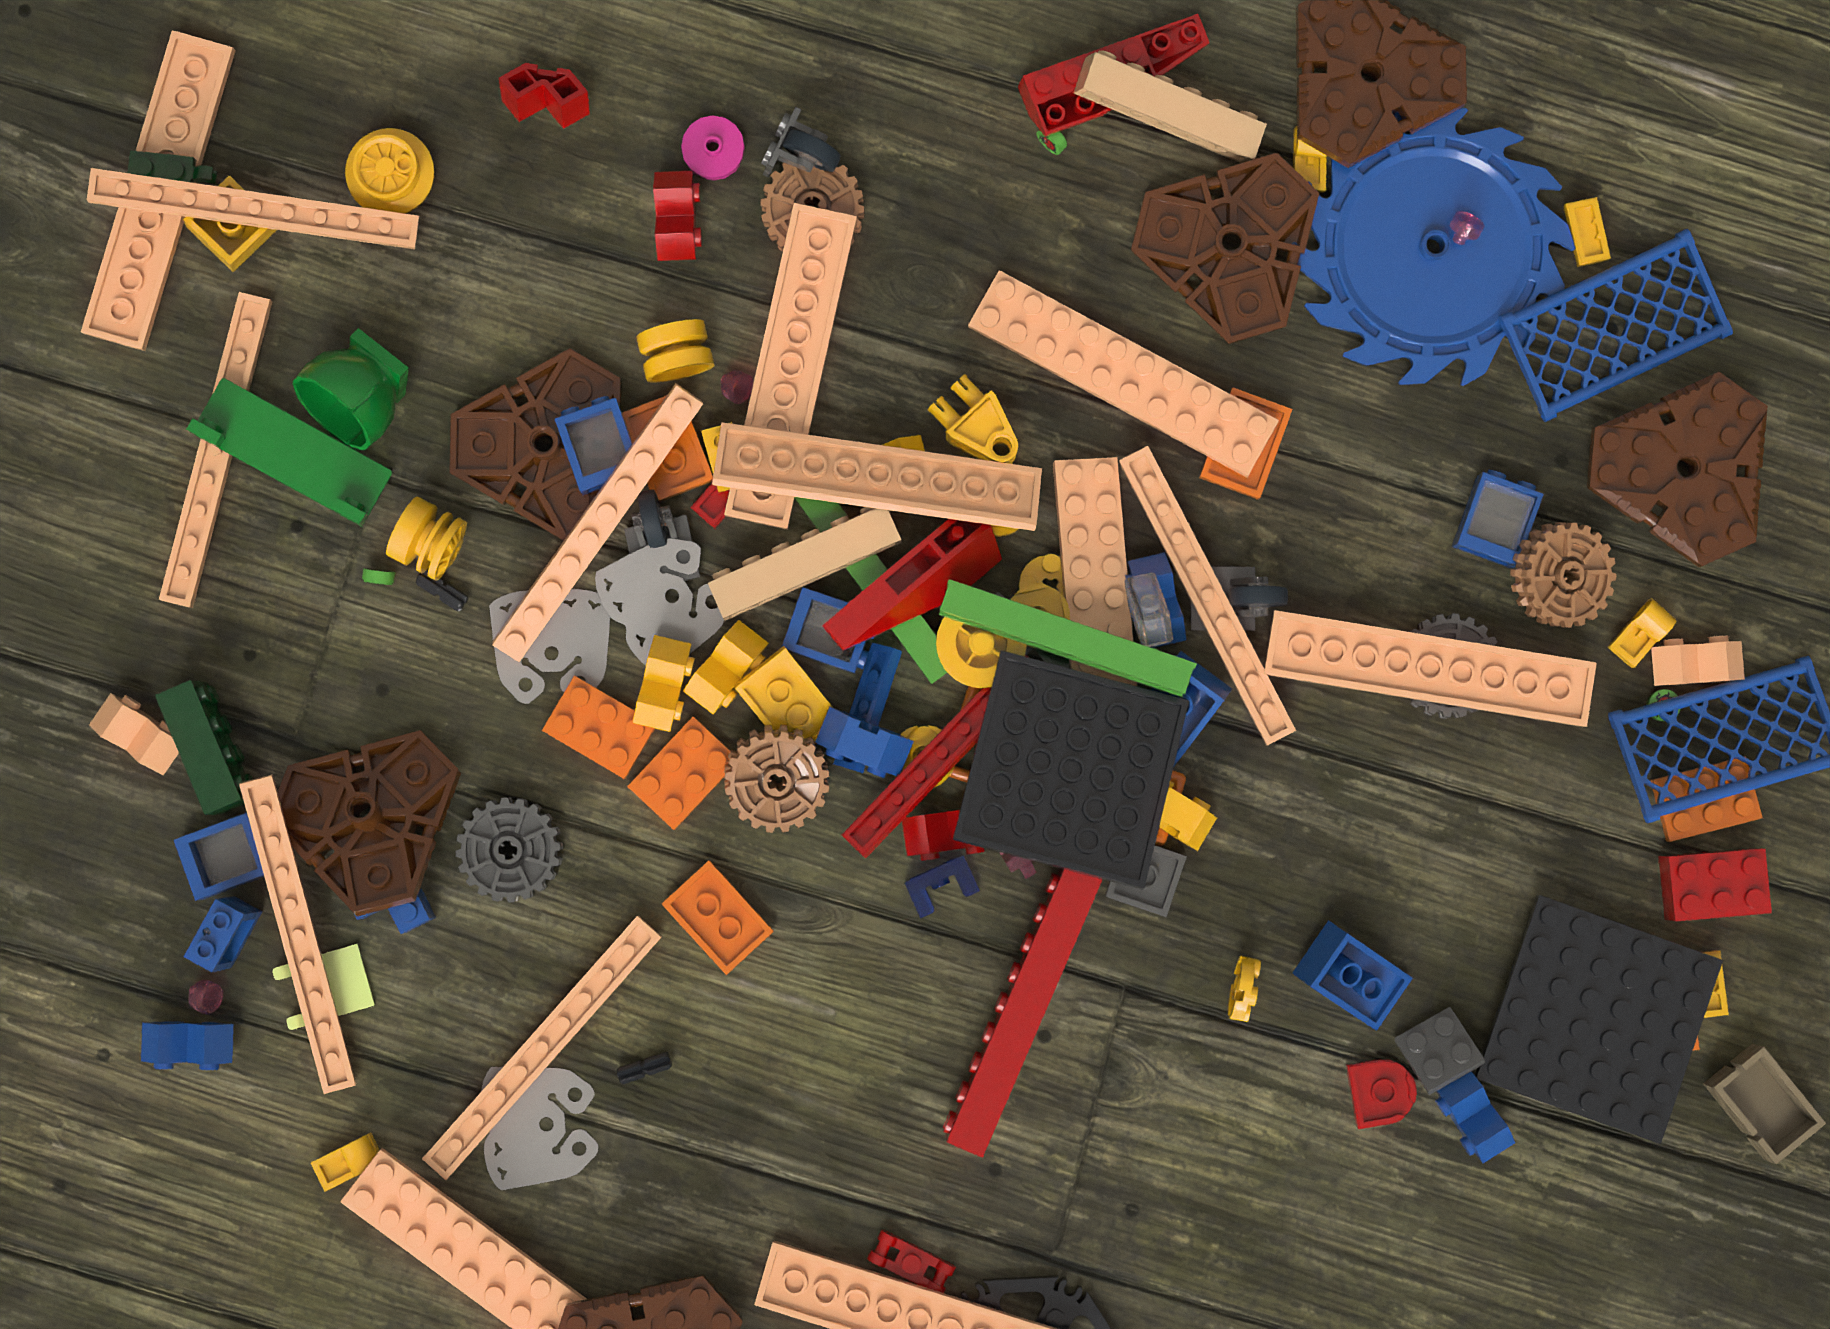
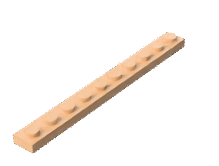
(252, 208)
(212, 463)
(597, 522)
(1207, 595)
(297, 933)
(541, 1047)

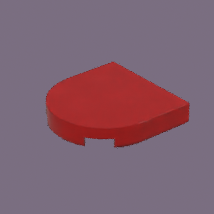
(1380, 1092)

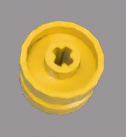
(675, 350)

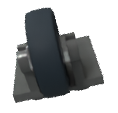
(805, 147)
(653, 528)
(1247, 595)

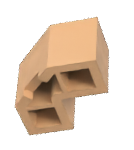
(1697, 663)
(136, 732)

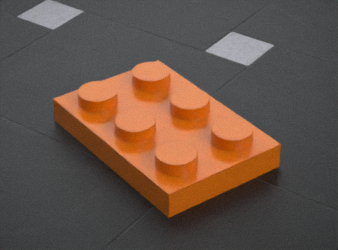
(685, 463)
(1254, 484)
(598, 727)
(682, 773)
(1711, 815)
(717, 917)

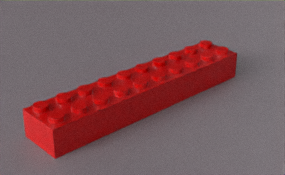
(1020, 1011)

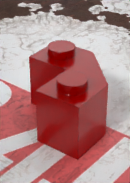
(533, 89)
(676, 215)
(932, 834)

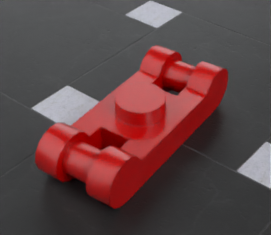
(911, 1262)

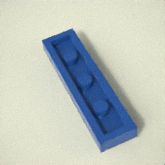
(873, 691)

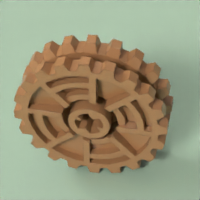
(793, 185)
(1563, 574)
(788, 757)

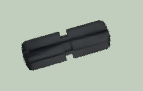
(447, 593)
(649, 1066)

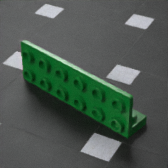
(291, 451)

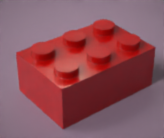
(1715, 884)

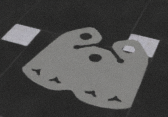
(642, 593)
(571, 630)
(528, 1148)

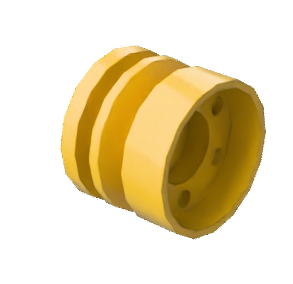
(432, 541)

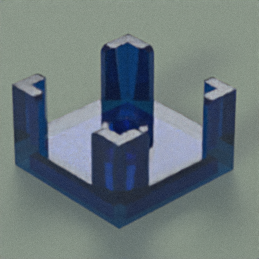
(937, 878)

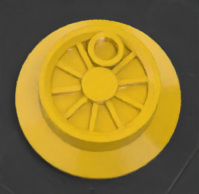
(389, 171)
(972, 653)

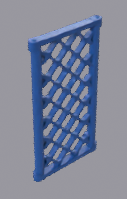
(1720, 330)
(1652, 813)

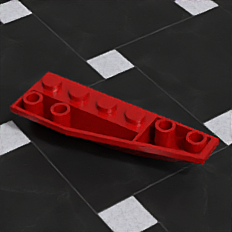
(1050, 91)
(917, 581)

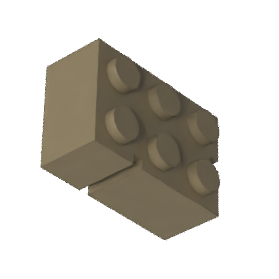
(1764, 1103)

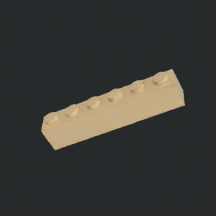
(1169, 107)
(803, 562)

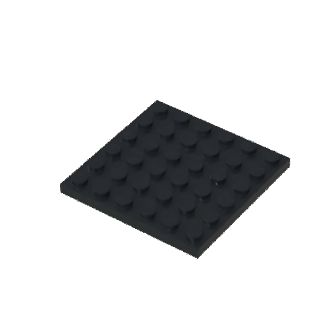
(1071, 770)
(1598, 1019)

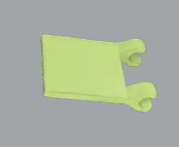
(346, 980)

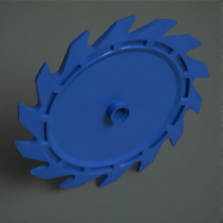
(1423, 302)

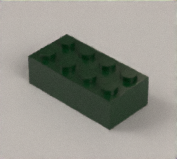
(205, 745)

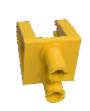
(980, 427)

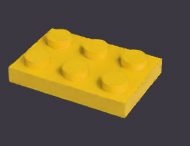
(784, 695)

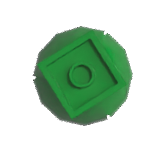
(353, 390)

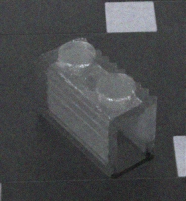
(1148, 609)

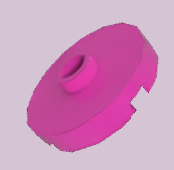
(718, 163)

